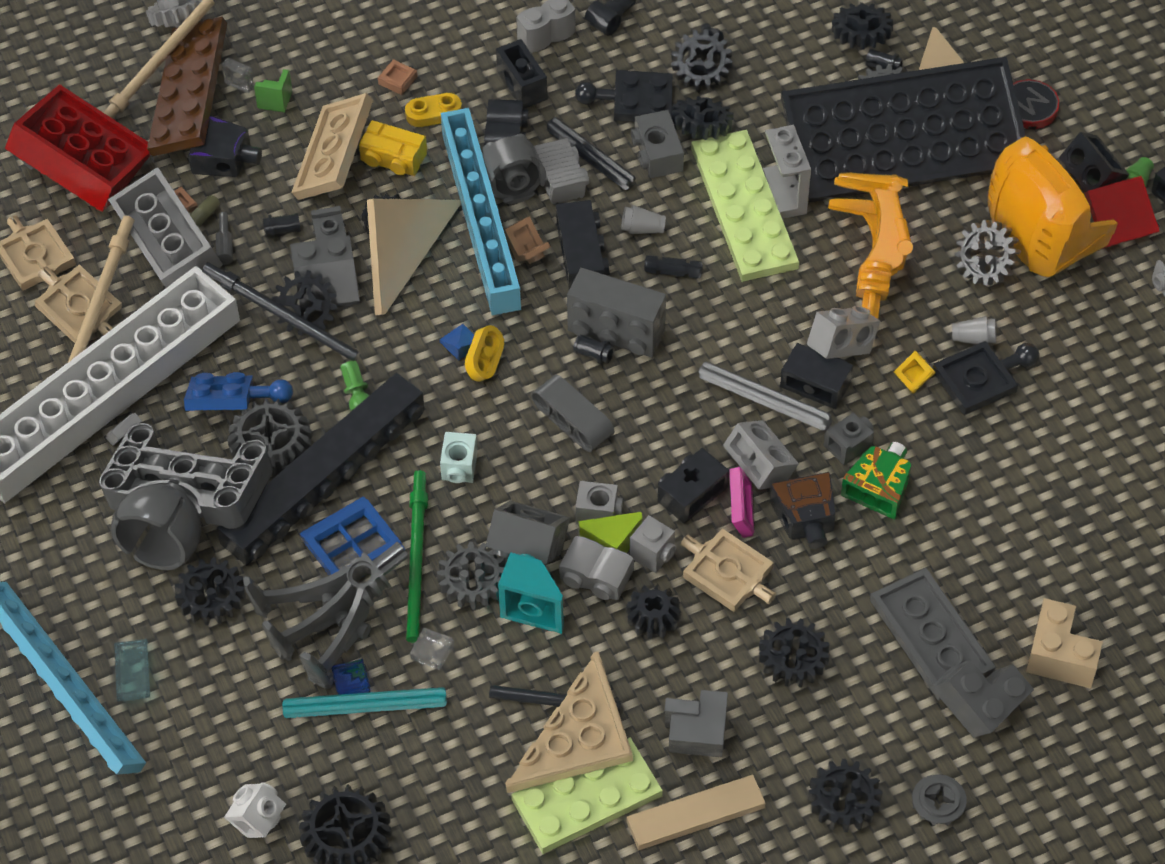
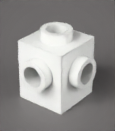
(255, 810)

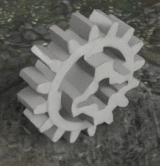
(170, 12)

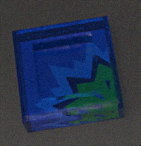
(351, 678)

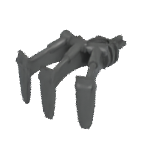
(338, 593)

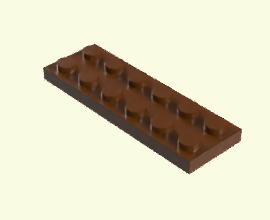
(188, 89)

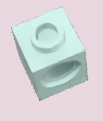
(458, 447)

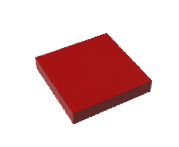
(1126, 204)

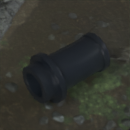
(883, 59)
(281, 224)
(594, 349)

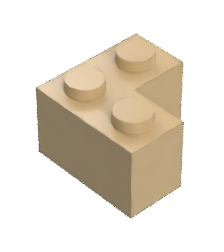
(1058, 652)

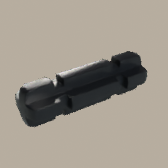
(673, 266)

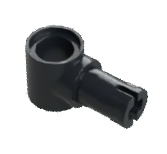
(608, 15)

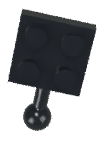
(634, 94)
(979, 377)

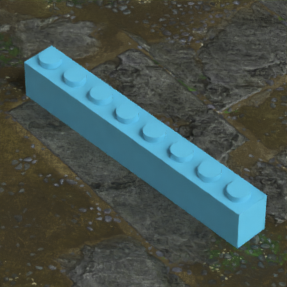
(480, 212)

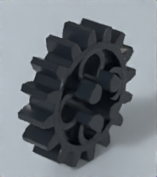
(217, 604)
(809, 643)
(861, 788)

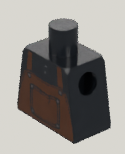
(805, 507)

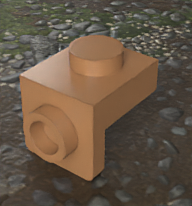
(525, 241)

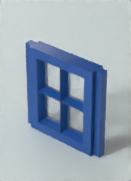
(348, 534)

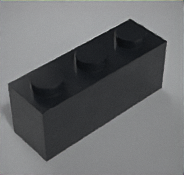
(579, 239)

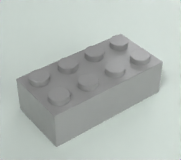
(163, 227)

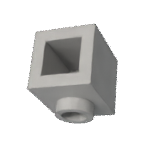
(652, 544)

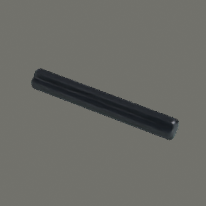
(592, 154)

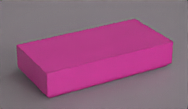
(741, 502)

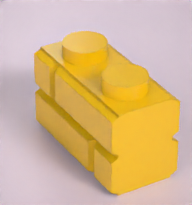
(392, 148)

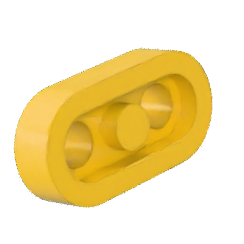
(428, 109)
(484, 353)

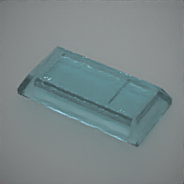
(132, 670)

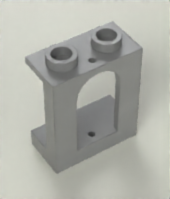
(791, 160)

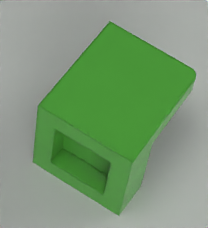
(273, 94)

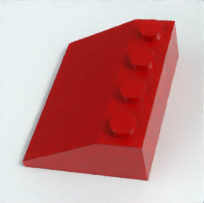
(78, 147)

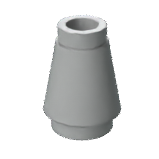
(642, 221)
(975, 330)

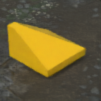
(914, 371)

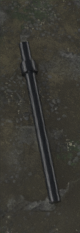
(233, 282)

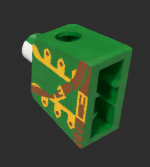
(879, 479)

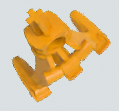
(888, 228)

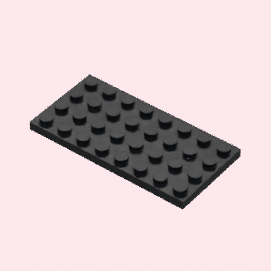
(907, 125)

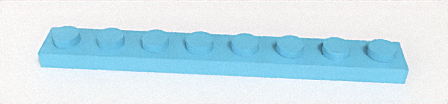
(67, 685)

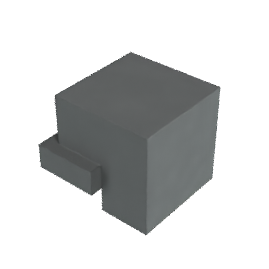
(697, 725)

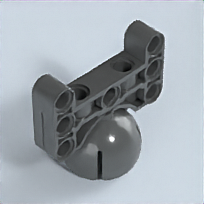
(175, 491)

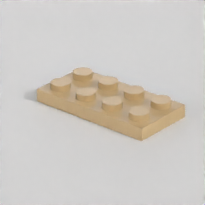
(332, 146)

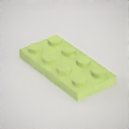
(584, 802)

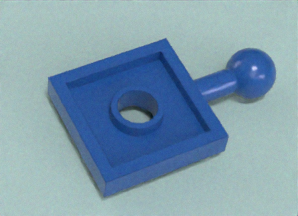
(231, 392)

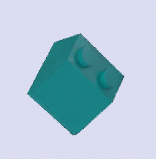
(530, 594)

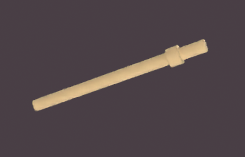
(119, 102)
(117, 246)

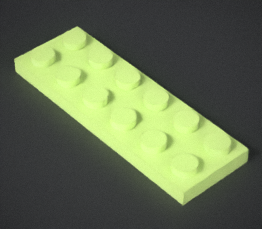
(744, 206)

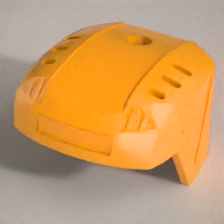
(1043, 209)

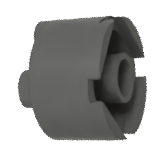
(513, 168)

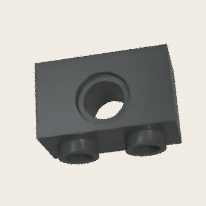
(658, 144)

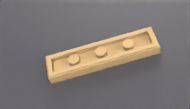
(695, 812)

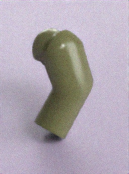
(204, 210)

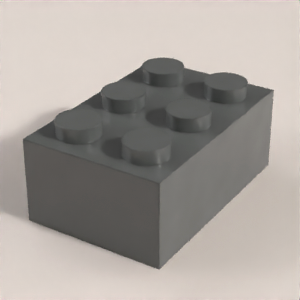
(616, 312)

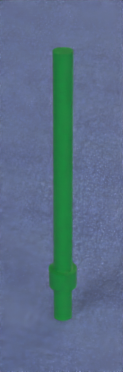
(418, 503)

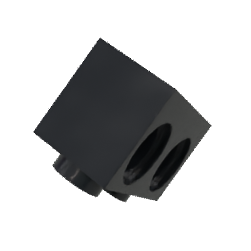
(1096, 164)

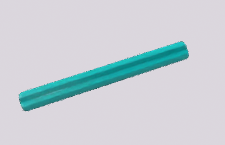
(364, 702)

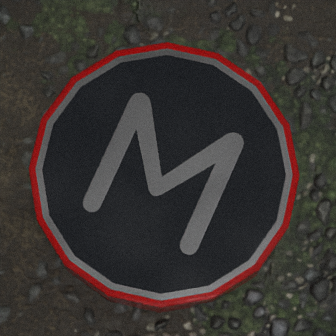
(1036, 103)

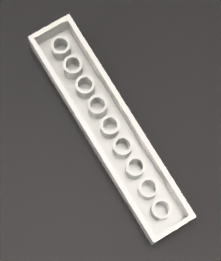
(110, 377)

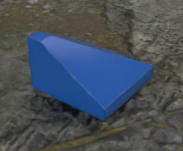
(458, 341)

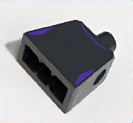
(224, 150)

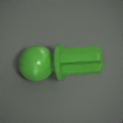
(354, 383)

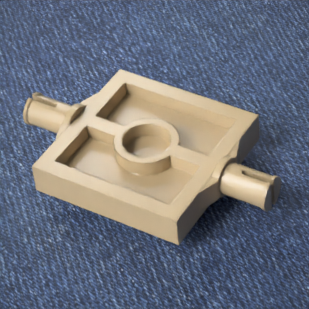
(32, 249)
(69, 299)
(728, 569)

